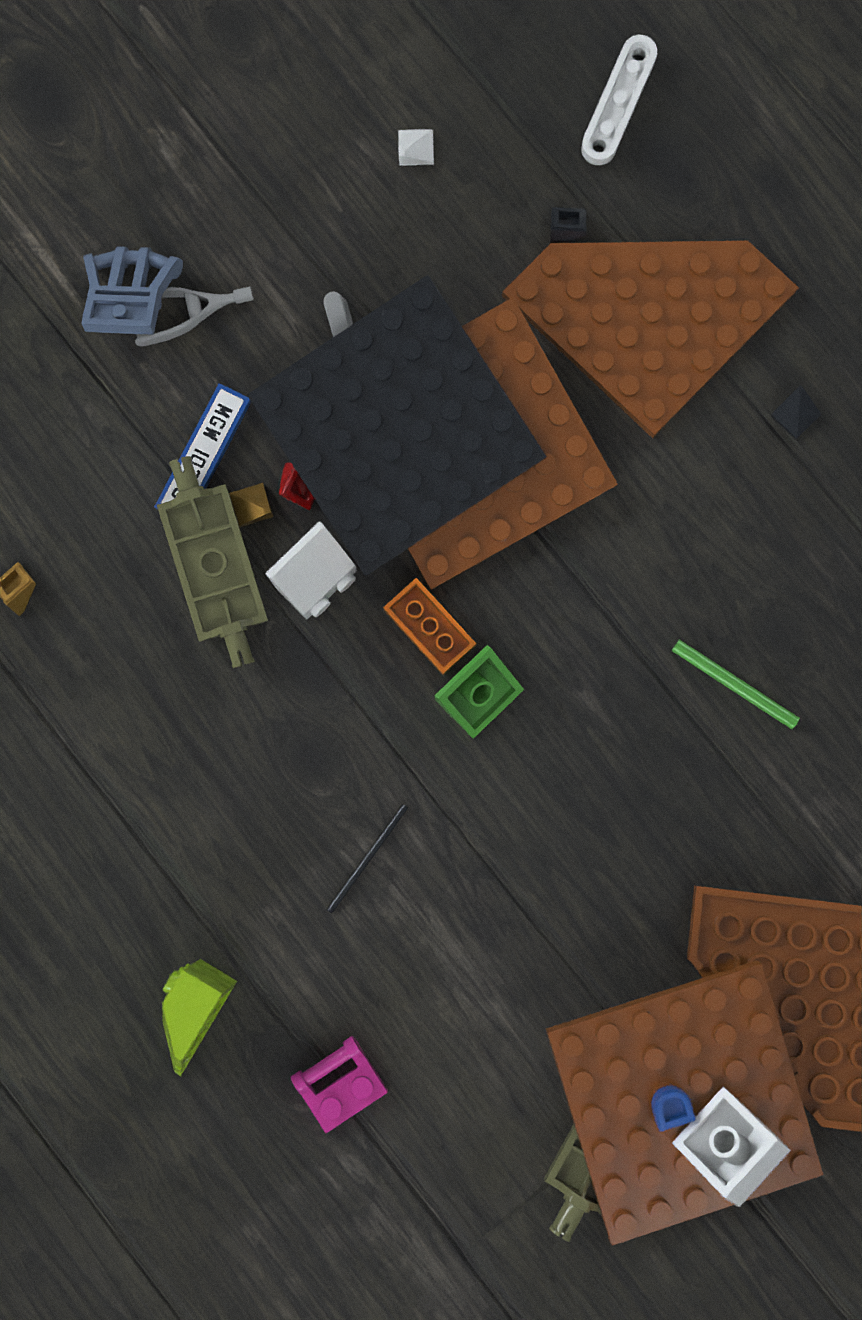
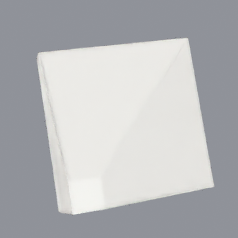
(416, 147)

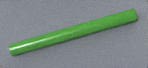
(735, 684)

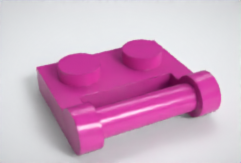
(346, 1094)

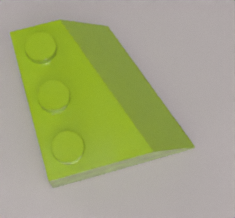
(191, 1007)

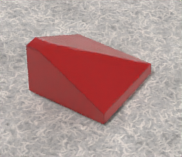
(294, 488)

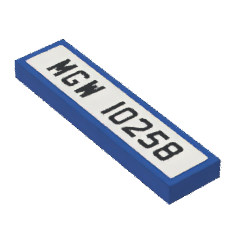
(211, 437)

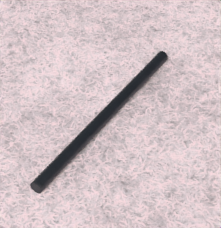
(367, 859)

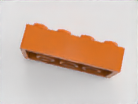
(429, 626)

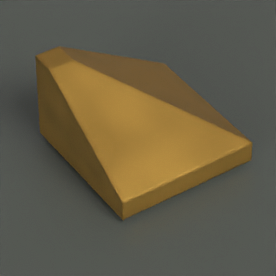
(251, 504)
(16, 588)

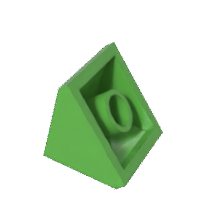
(479, 692)

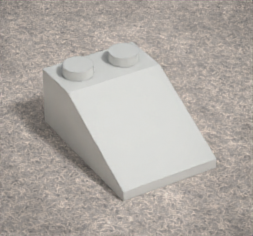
(313, 572)

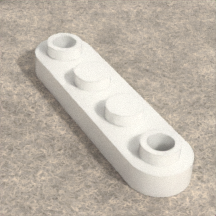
(619, 99)

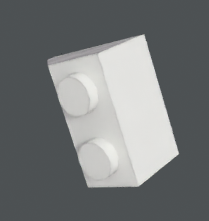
(731, 1147)

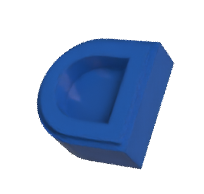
(671, 1108)

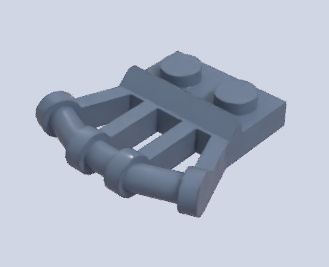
(124, 307)

